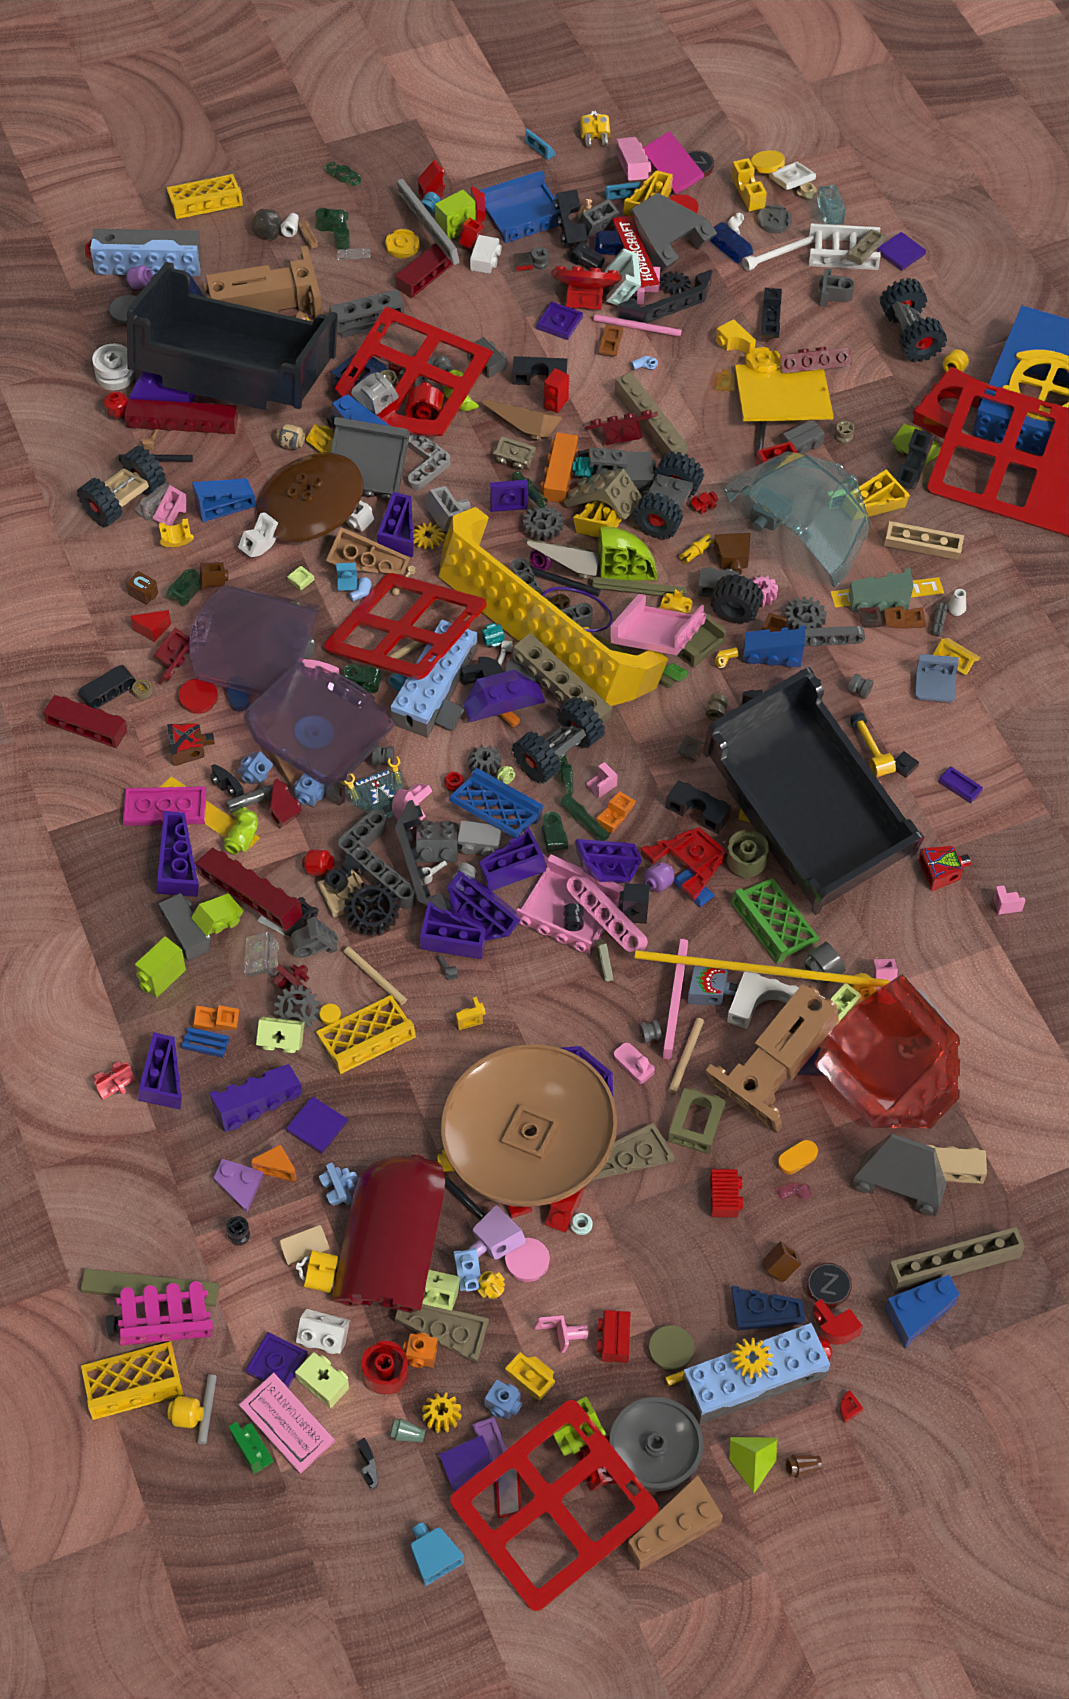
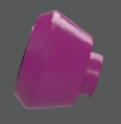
(540, 560)

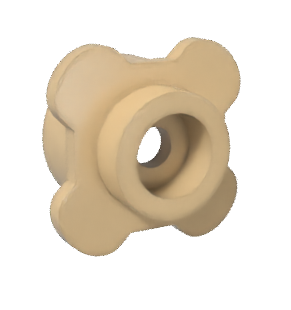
(807, 190)

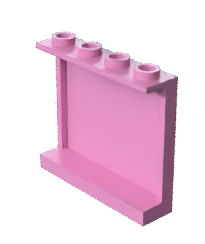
(655, 627)
(546, 902)

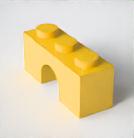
(752, 192)

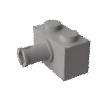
(443, 506)

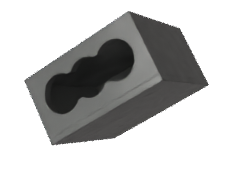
(640, 469)

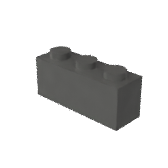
(190, 938)

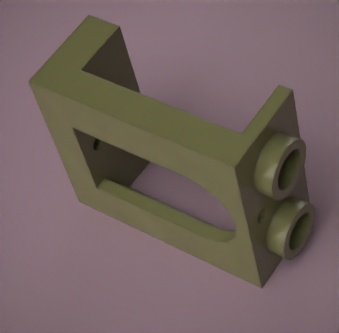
(691, 1139)

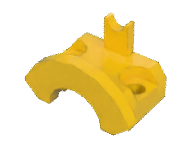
(175, 535)
(676, 602)

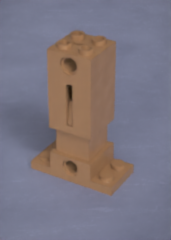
(269, 288)
(778, 1054)

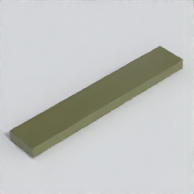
(112, 1283)

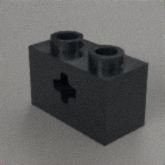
(634, 902)

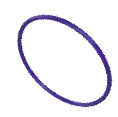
(585, 593)

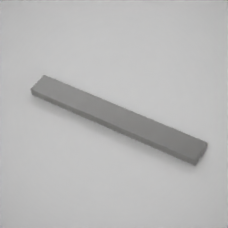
(428, 221)

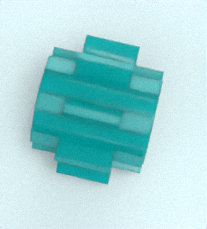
(582, 468)
(492, 635)

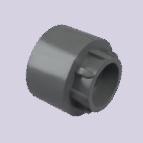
(824, 959)

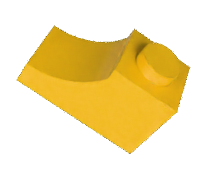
(734, 337)

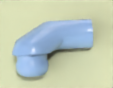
(645, 362)
(363, 589)

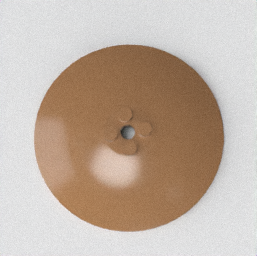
(520, 1091)

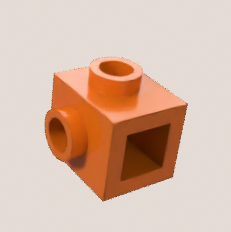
(421, 1350)

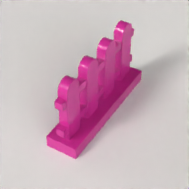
(155, 1332)

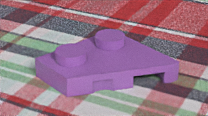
(239, 1182)

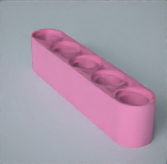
(615, 916)

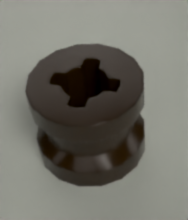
(560, 600)

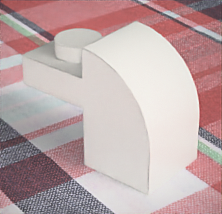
(260, 539)

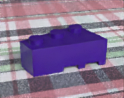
(397, 525)
(513, 863)
(160, 1075)

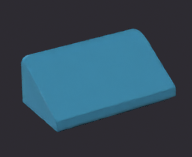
(539, 145)
(620, 190)

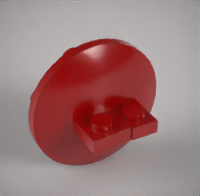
(585, 287)

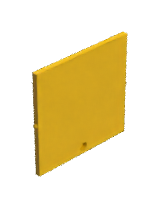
(783, 395)

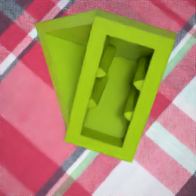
(753, 1458)

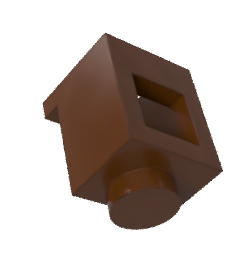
(213, 574)

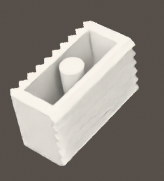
(484, 254)

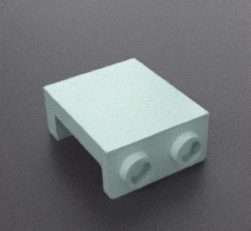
(628, 267)

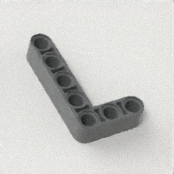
(579, 613)
(359, 850)

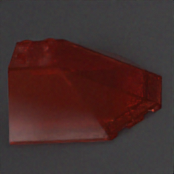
(894, 1059)

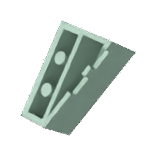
(882, 592)

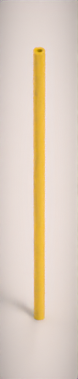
(755, 968)

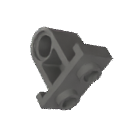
(835, 288)
(607, 459)
(313, 939)

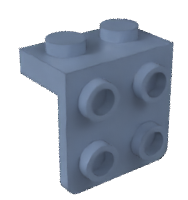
(936, 677)

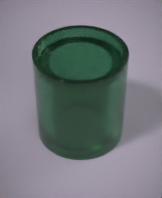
(342, 238)

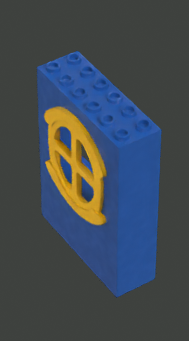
(1036, 346)

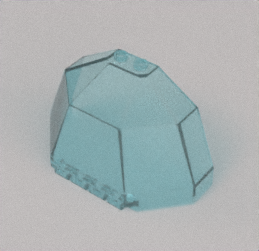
(816, 500)

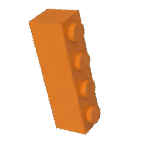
(560, 467)

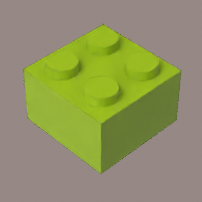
(453, 212)

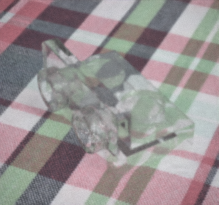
(150, 504)
(261, 955)

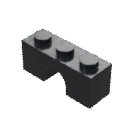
(572, 233)
(527, 367)
(918, 453)
(686, 797)

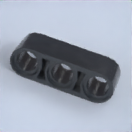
(107, 687)

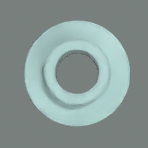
(581, 1218)

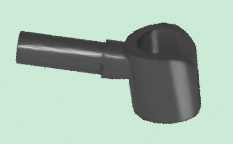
(450, 972)

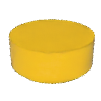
(329, 1014)

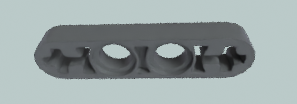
(847, 634)

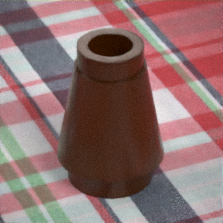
(802, 1465)

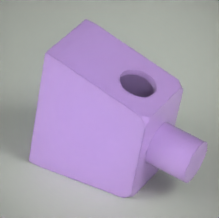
(497, 1234)

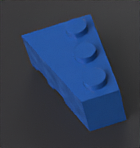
(351, 409)
(222, 497)
(775, 648)
(920, 1307)

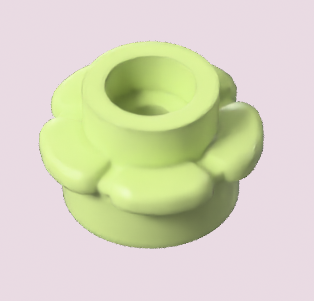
(505, 774)

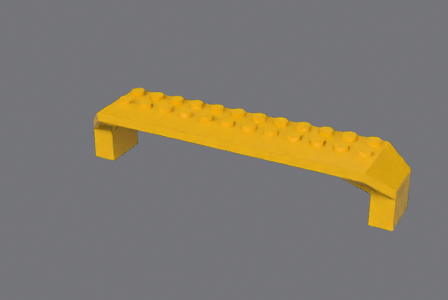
(523, 611)

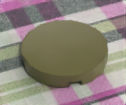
(671, 1348)

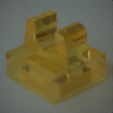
(725, 381)

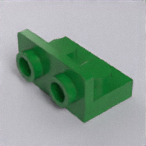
(251, 1446)

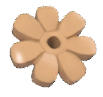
(586, 206)

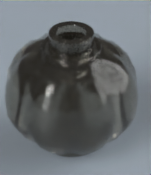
(266, 224)

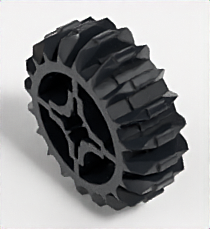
(363, 923)

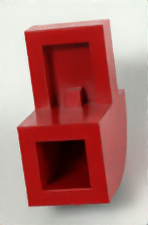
(563, 1210)
(836, 1329)

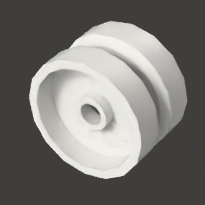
(111, 367)

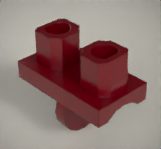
(283, 977)

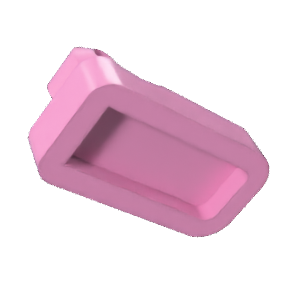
(634, 1063)

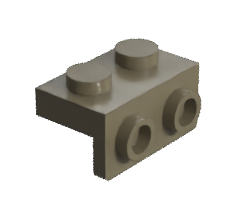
(514, 452)

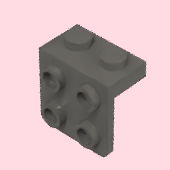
(437, 841)

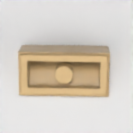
(300, 1244)

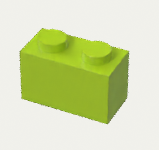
(217, 914)

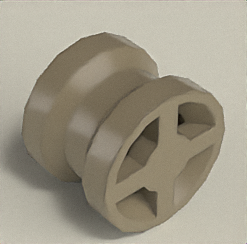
(844, 432)

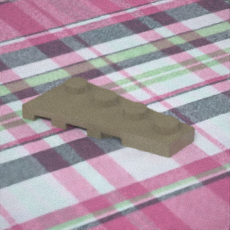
(637, 1151)
(453, 1329)

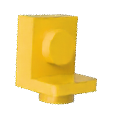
(470, 1017)

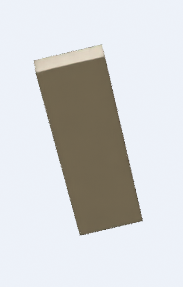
(866, 247)

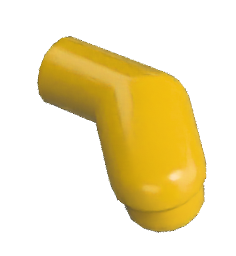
(724, 655)

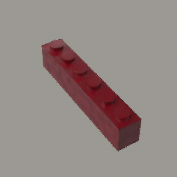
(181, 416)
(249, 888)

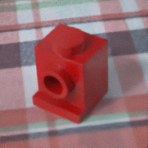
(470, 233)

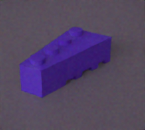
(176, 860)
(255, 1097)

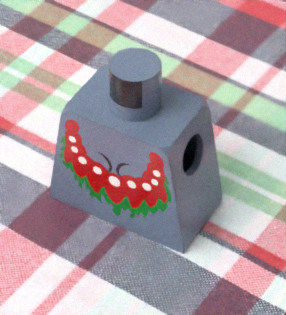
(709, 986)

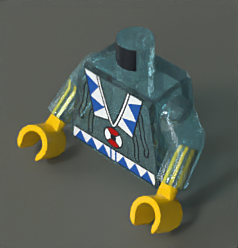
(376, 790)

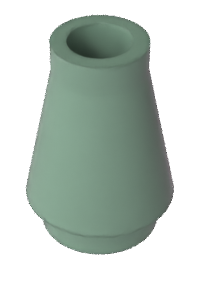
(406, 1431)

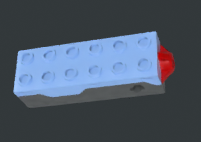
(120, 249)
(422, 699)
(719, 1389)

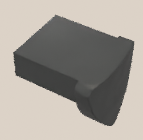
(449, 714)

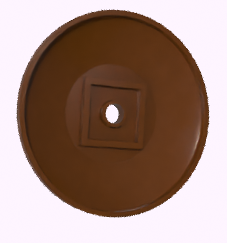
(332, 497)

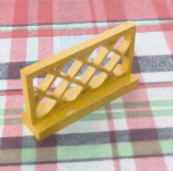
(202, 203)
(374, 1044)
(135, 1394)

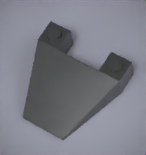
(664, 223)
(903, 1168)

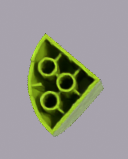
(624, 556)

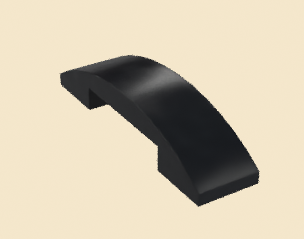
(771, 312)

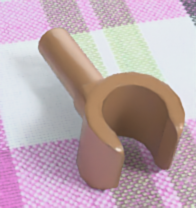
(149, 443)

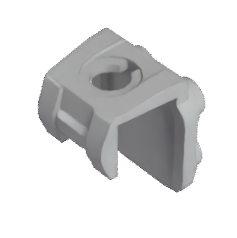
(374, 393)

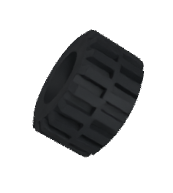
(736, 599)

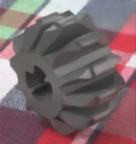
(485, 760)

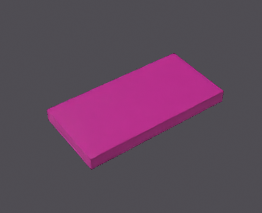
(670, 157)
(148, 805)

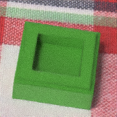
(676, 672)

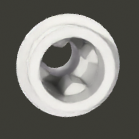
(290, 225)
(957, 603)

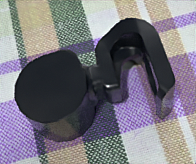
(338, 879)

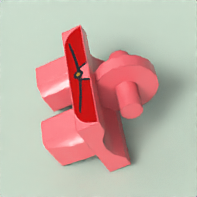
(115, 1080)

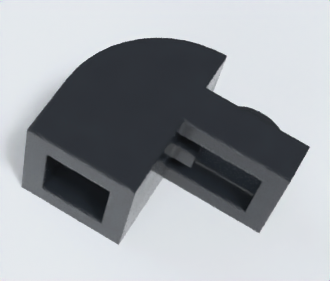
(485, 667)

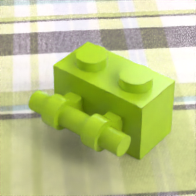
(569, 1439)

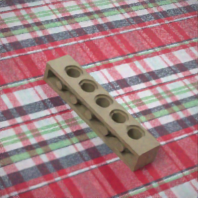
(558, 672)

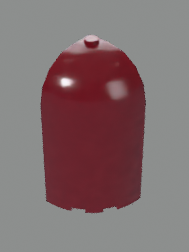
(391, 1234)

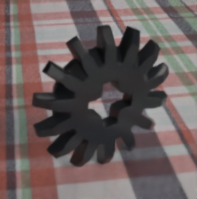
(667, 282)

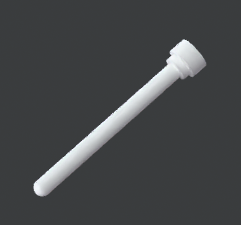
(750, 261)

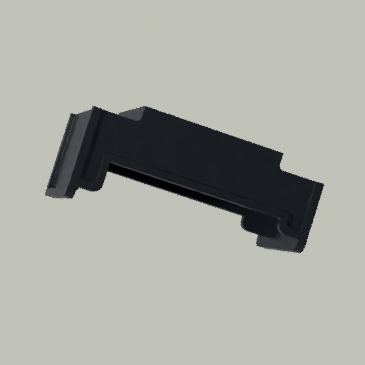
(225, 346)
(809, 790)

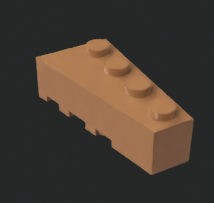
(678, 1523)

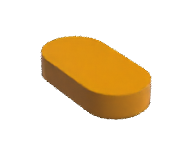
(798, 1157)

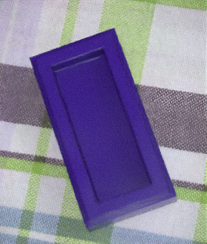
(960, 784)

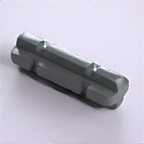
(939, 619)

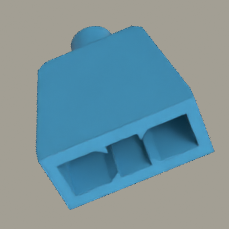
(434, 1553)

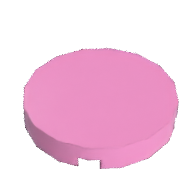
(528, 1261)

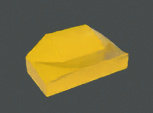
(531, 1375)

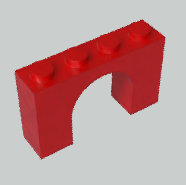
(930, 414)

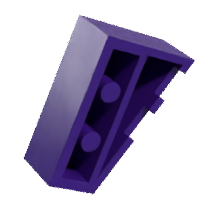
(150, 387)
(451, 935)

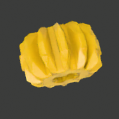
(449, 1416)

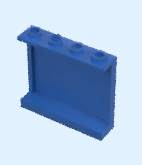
(521, 206)

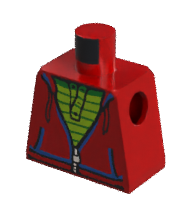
(942, 865)

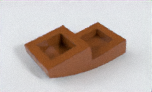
(611, 340)
(900, 618)

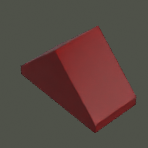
(151, 624)

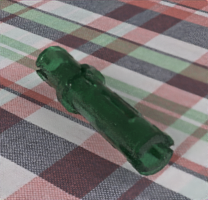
(533, 493)
(578, 812)

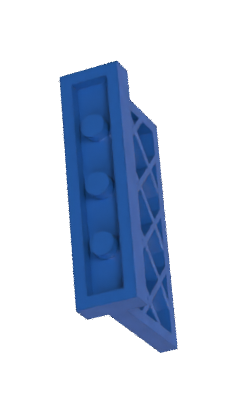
(501, 796)

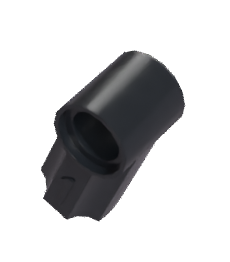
(582, 254)

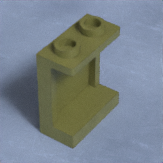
(704, 642)

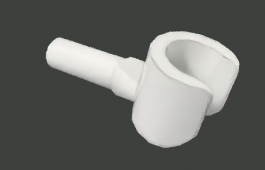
(506, 647)
(427, 871)

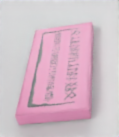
(287, 1423)

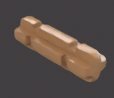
(308, 234)

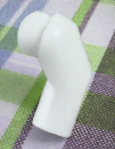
(735, 222)

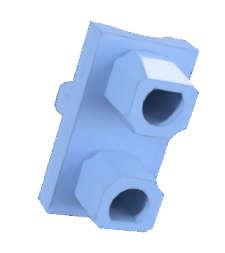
(341, 1191)
(467, 1269)

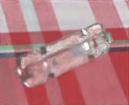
(353, 253)

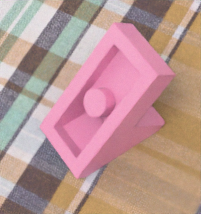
(171, 504)

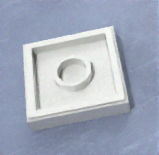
(792, 175)

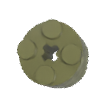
(747, 853)

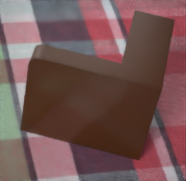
(774, 623)
(782, 1261)

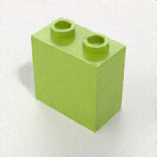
(160, 967)

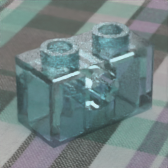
(831, 205)

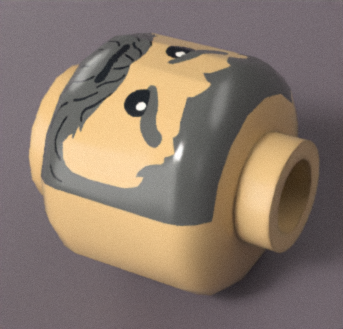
(291, 436)

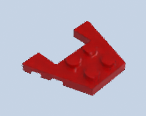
(694, 851)

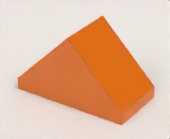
(275, 1164)

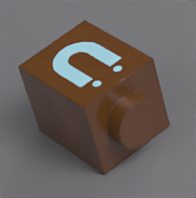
(142, 588)

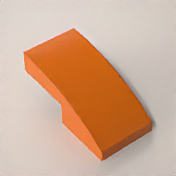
(616, 812)
(216, 1019)

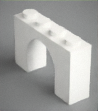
(753, 991)

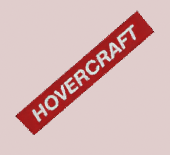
(633, 243)

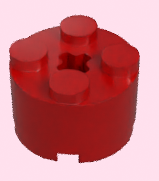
(424, 402)
(373, 1363)

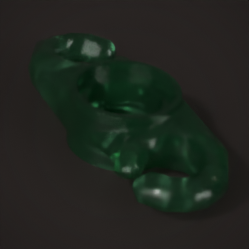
(335, 172)
(567, 774)

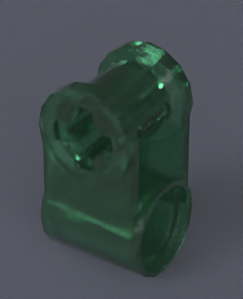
(329, 219)
(185, 587)
(366, 677)
(554, 833)

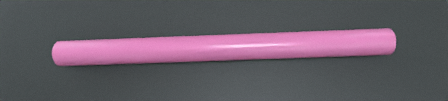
(637, 325)

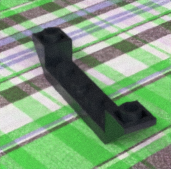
(631, 310)
(409, 818)

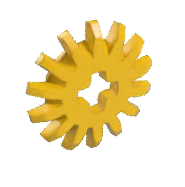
(428, 542)
(745, 1364)

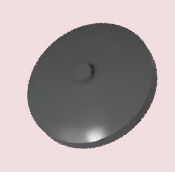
(658, 1442)

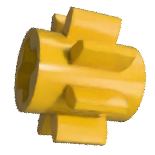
(491, 1284)

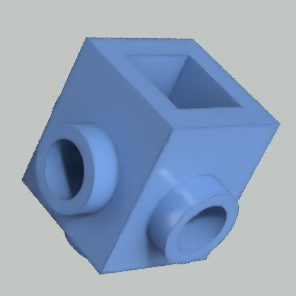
(254, 768)
(308, 790)
(503, 1400)

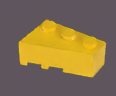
(658, 182)
(883, 494)
(594, 516)

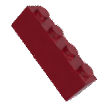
(422, 271)
(85, 721)

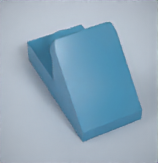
(347, 576)

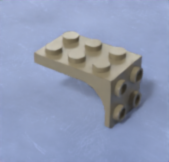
(612, 488)

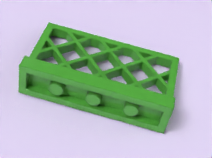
(761, 925)

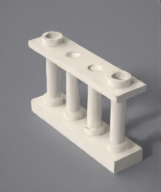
(835, 257)

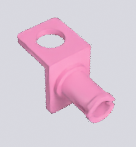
(564, 1332)

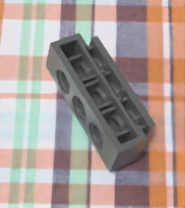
(361, 314)

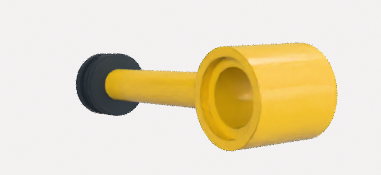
(880, 764)

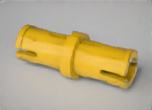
(696, 548)

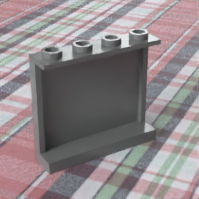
(376, 451)

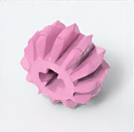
(768, 587)

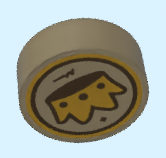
(142, 689)

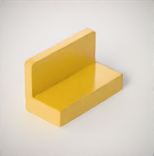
(321, 438)
(950, 648)

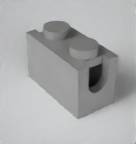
(478, 838)

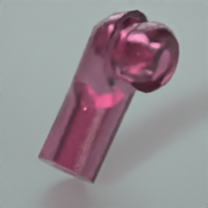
(795, 1188)

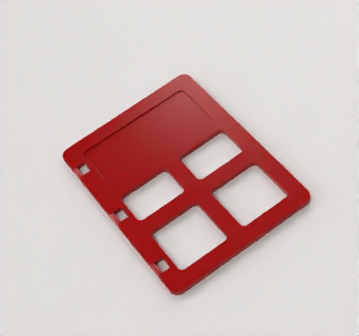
(1049, 496)

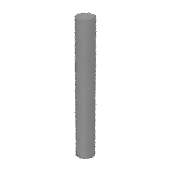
(207, 1405)

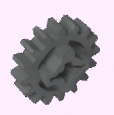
(543, 522)
(805, 613)
(304, 1016)

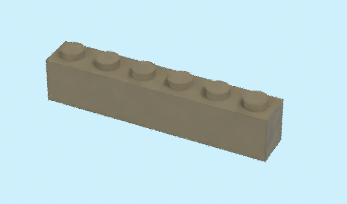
(659, 428)
(955, 1259)

